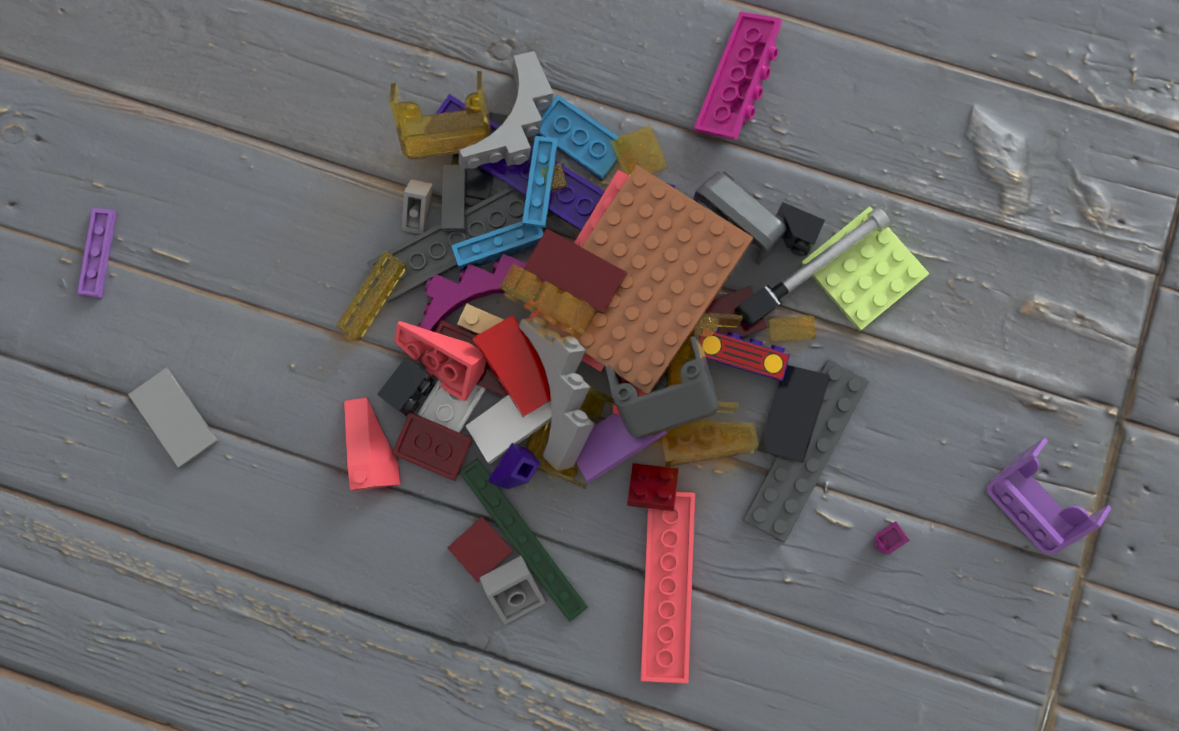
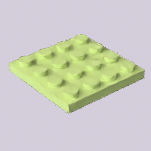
(868, 274)

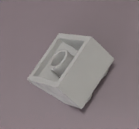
(512, 590)

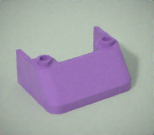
(1035, 510)

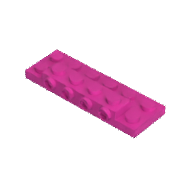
(739, 76)

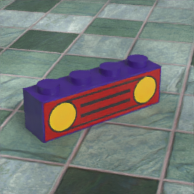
(745, 355)

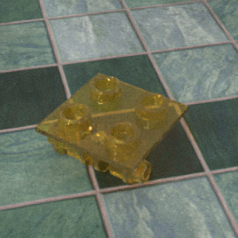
(639, 149)

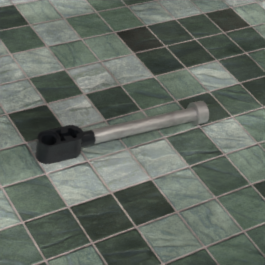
(769, 298)

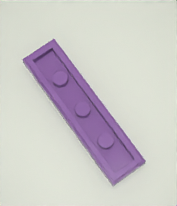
(96, 253)

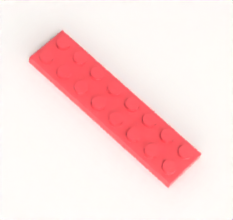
(668, 592)

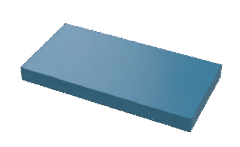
(579, 137)

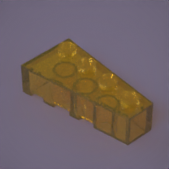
(548, 299)
(707, 441)

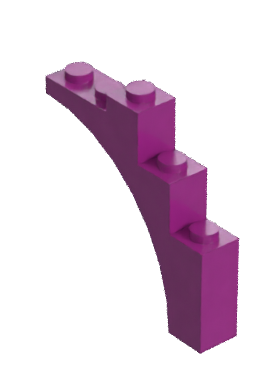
(474, 284)

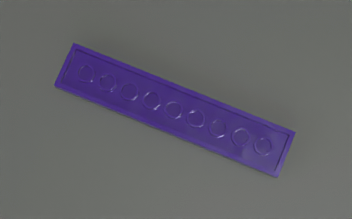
(571, 203)

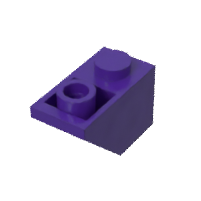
(515, 467)

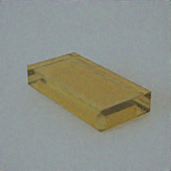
(791, 328)

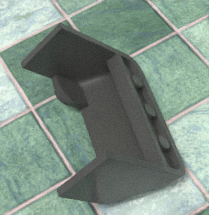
(742, 211)
(670, 406)

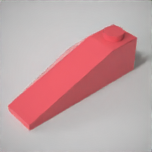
(449, 359)
(368, 450)

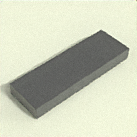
(453, 198)

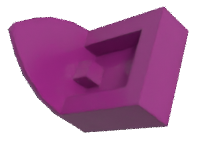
(890, 539)

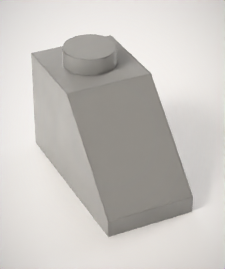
(416, 206)

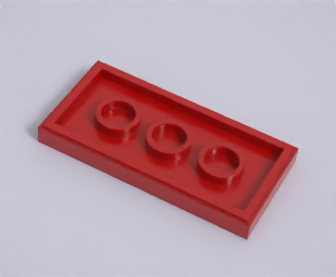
(515, 365)

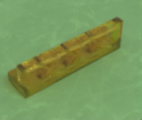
(375, 297)

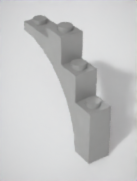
(524, 121)
(568, 390)

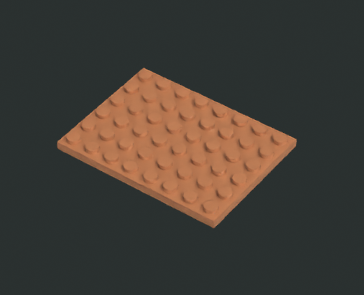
(674, 268)

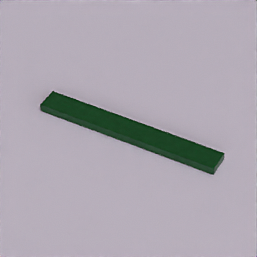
(523, 540)

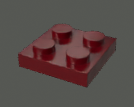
(653, 487)

